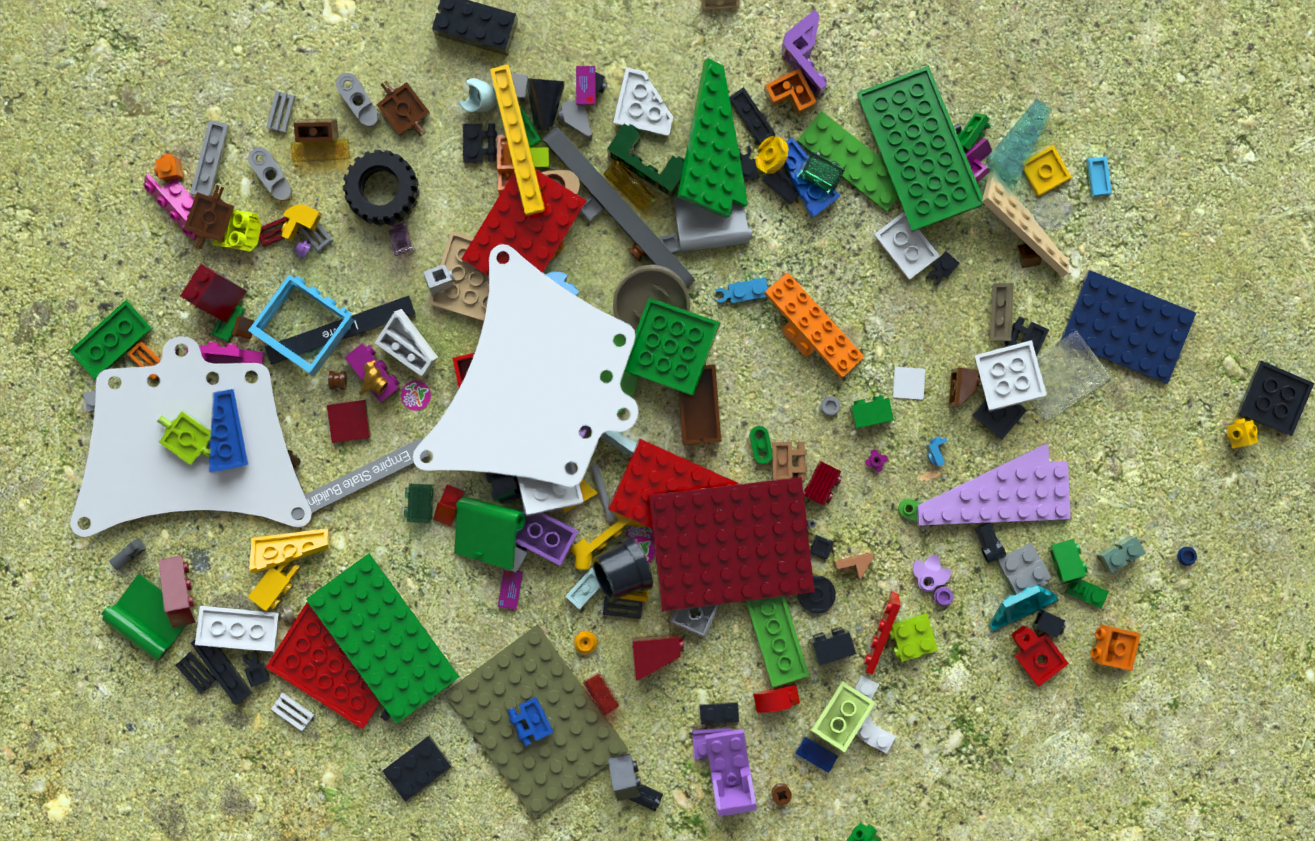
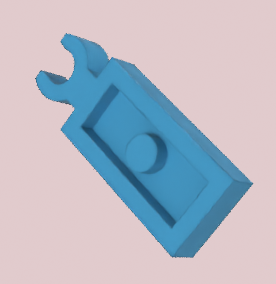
(744, 291)

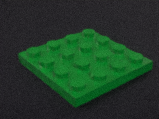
(671, 346)

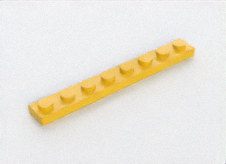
(517, 140)

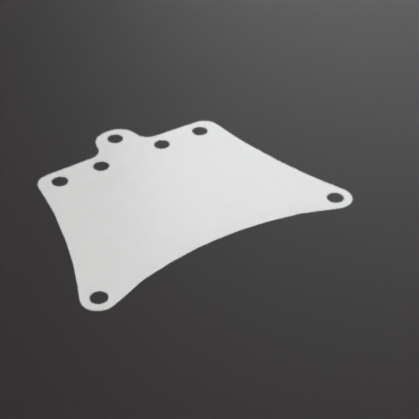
(533, 382)
(138, 477)

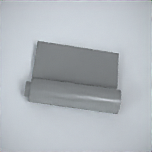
(705, 230)

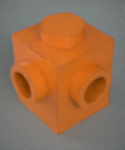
(168, 168)

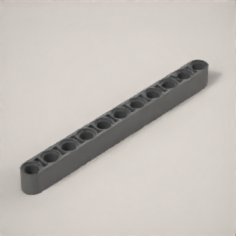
(614, 204)

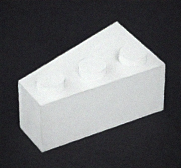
(406, 344)

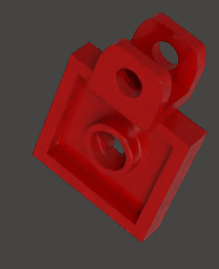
(1031, 648)

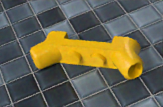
(584, 550)

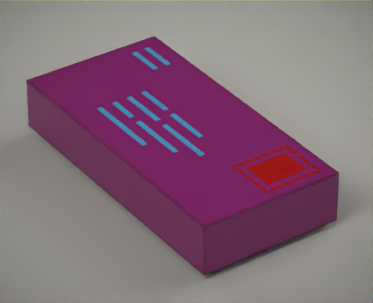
(585, 86)
(510, 589)

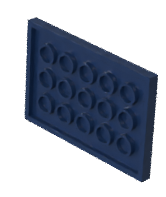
(1129, 326)

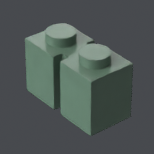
(1114, 559)

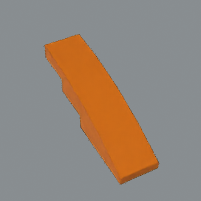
(504, 162)

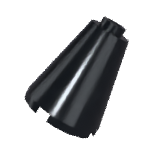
(544, 101)

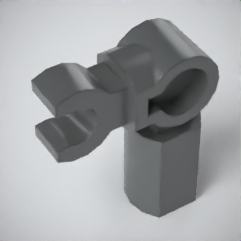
(126, 555)

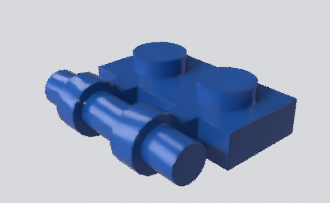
(535, 718)

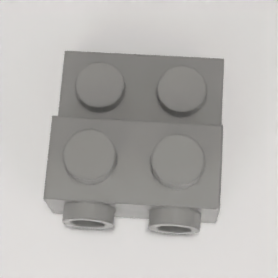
(1024, 568)

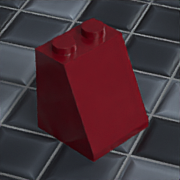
(213, 293)
(655, 652)

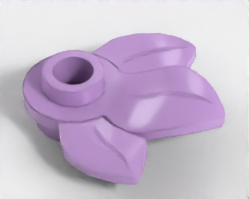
(932, 570)

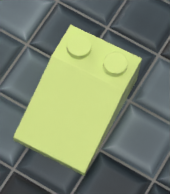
(842, 717)

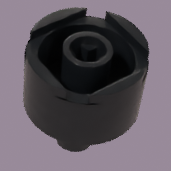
(504, 487)

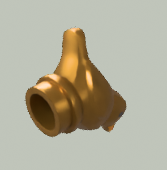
(373, 379)

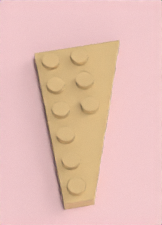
(1012, 212)

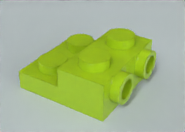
(912, 637)

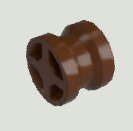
(337, 380)
(778, 791)

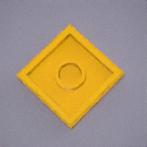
(1046, 171)

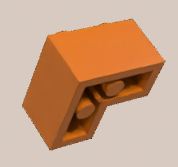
(792, 87)

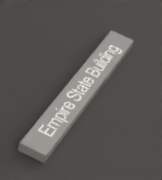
(360, 478)

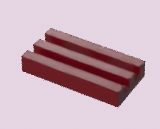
(268, 226)

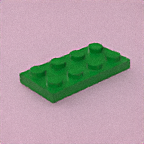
(111, 339)

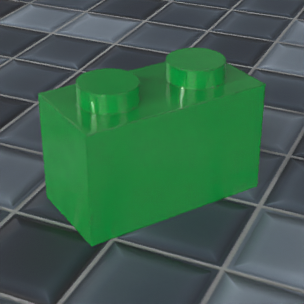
(871, 412)
(1068, 561)

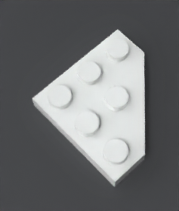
(642, 105)

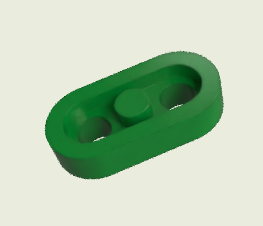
(761, 444)

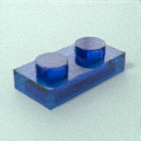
(816, 754)

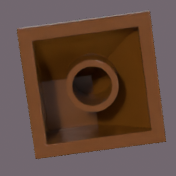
(962, 385)

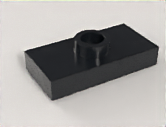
(781, 185)

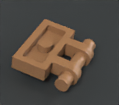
(782, 460)

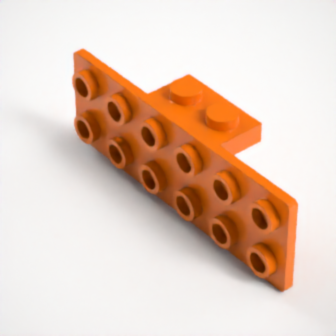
(810, 326)

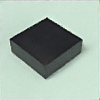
(821, 547)

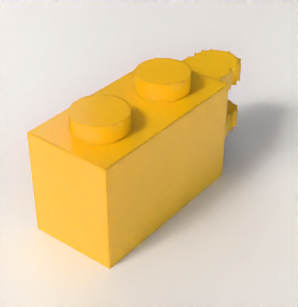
(272, 586)

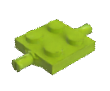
(185, 437)

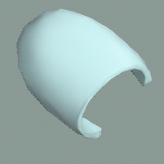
(481, 97)

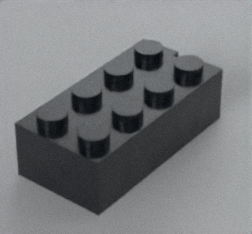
(475, 25)

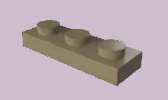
(1001, 312)

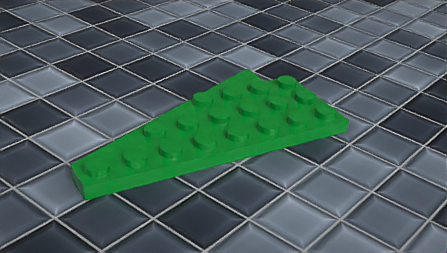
(712, 160)

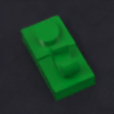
(973, 130)
(1087, 592)

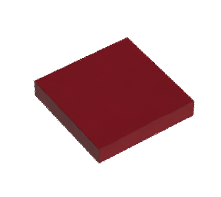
(348, 421)

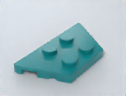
(1021, 605)

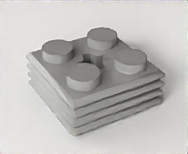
(699, 624)

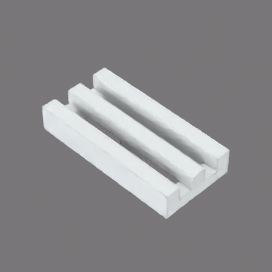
(287, 717)

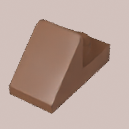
(860, 563)

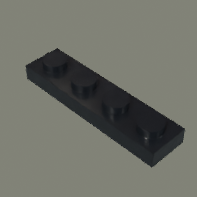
(223, 672)

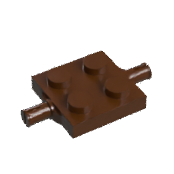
(403, 108)
(209, 217)

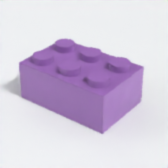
(547, 536)

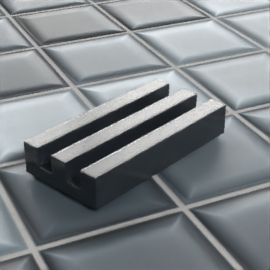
(620, 614)
(190, 677)

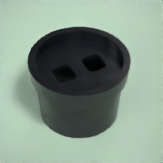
(622, 570)

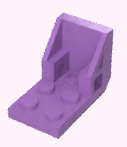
(803, 37)
(730, 772)

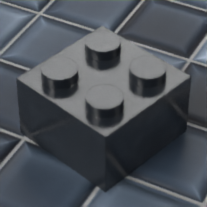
(832, 646)

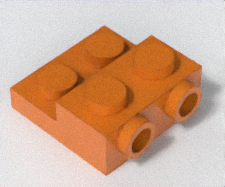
(1115, 647)

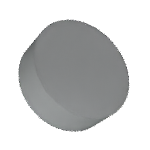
(830, 406)

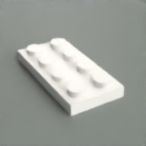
(237, 628)

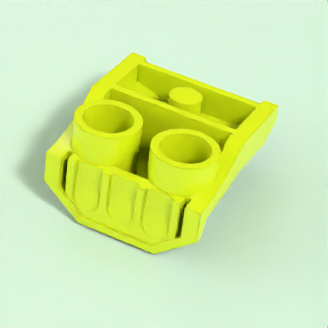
(241, 231)

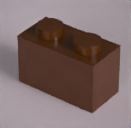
(315, 130)

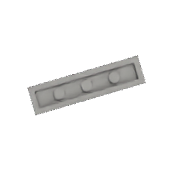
(210, 158)

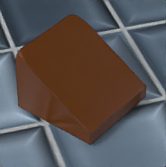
(1028, 256)
(242, 326)

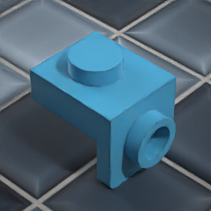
(934, 455)

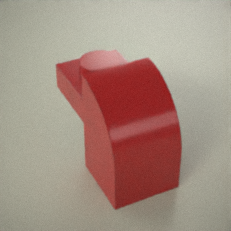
(776, 699)

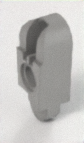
(366, 112)
(279, 186)

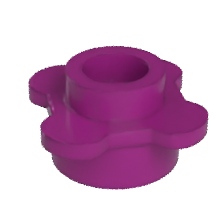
(871, 460)

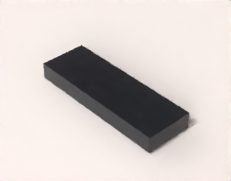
(751, 116)

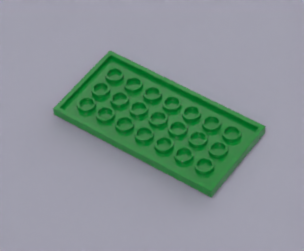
(920, 149)
(382, 638)

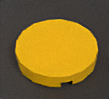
(772, 154)

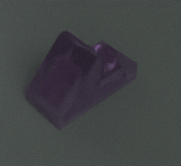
(401, 239)

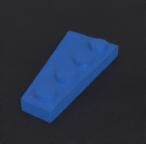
(812, 197)
(226, 435)

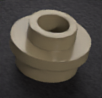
(287, 614)

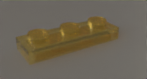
(320, 151)
(630, 186)

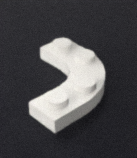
(869, 731)

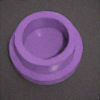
(302, 248)
(943, 596)

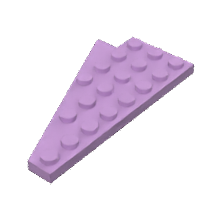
(1015, 491)

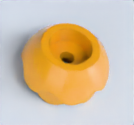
(591, 642)

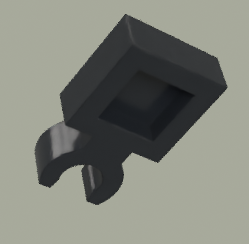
(748, 166)
(944, 266)
(257, 672)

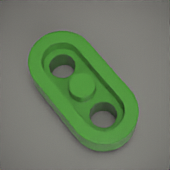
(912, 515)

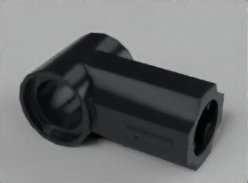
(991, 546)

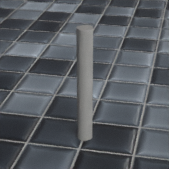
(602, 492)

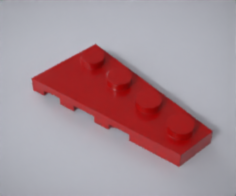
(883, 631)

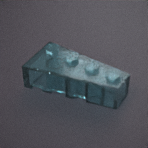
(1016, 147)

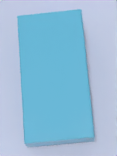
(1099, 176)

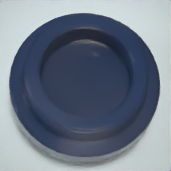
(1186, 556)

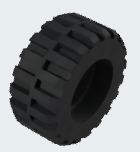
(367, 166)

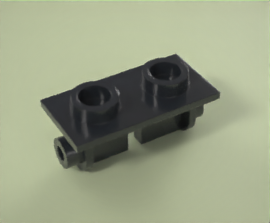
(648, 798)

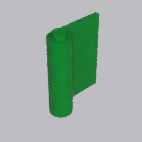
(487, 532)
(143, 619)

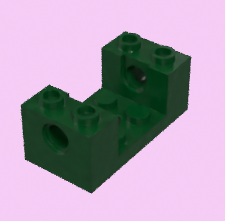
(624, 146)

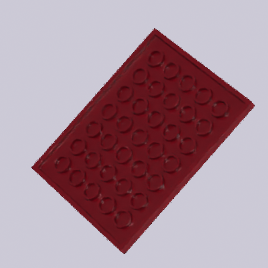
(731, 543)

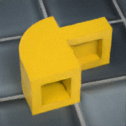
(298, 216)

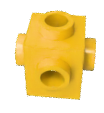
(1242, 433)

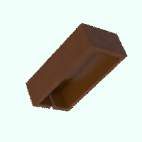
(701, 412)

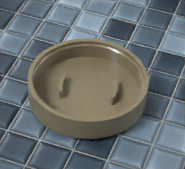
(645, 283)

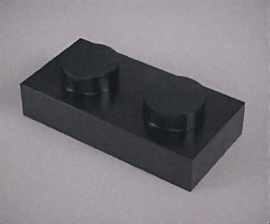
(719, 713)

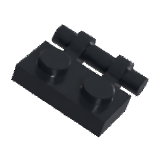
(473, 143)
(1033, 332)

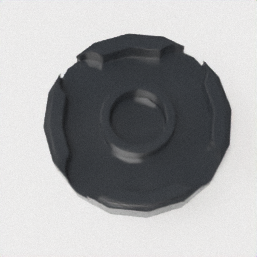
(821, 599)

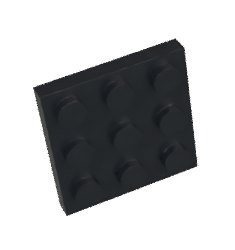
(1275, 398)

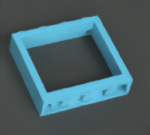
(274, 305)

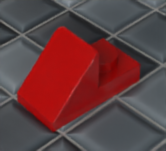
(446, 508)

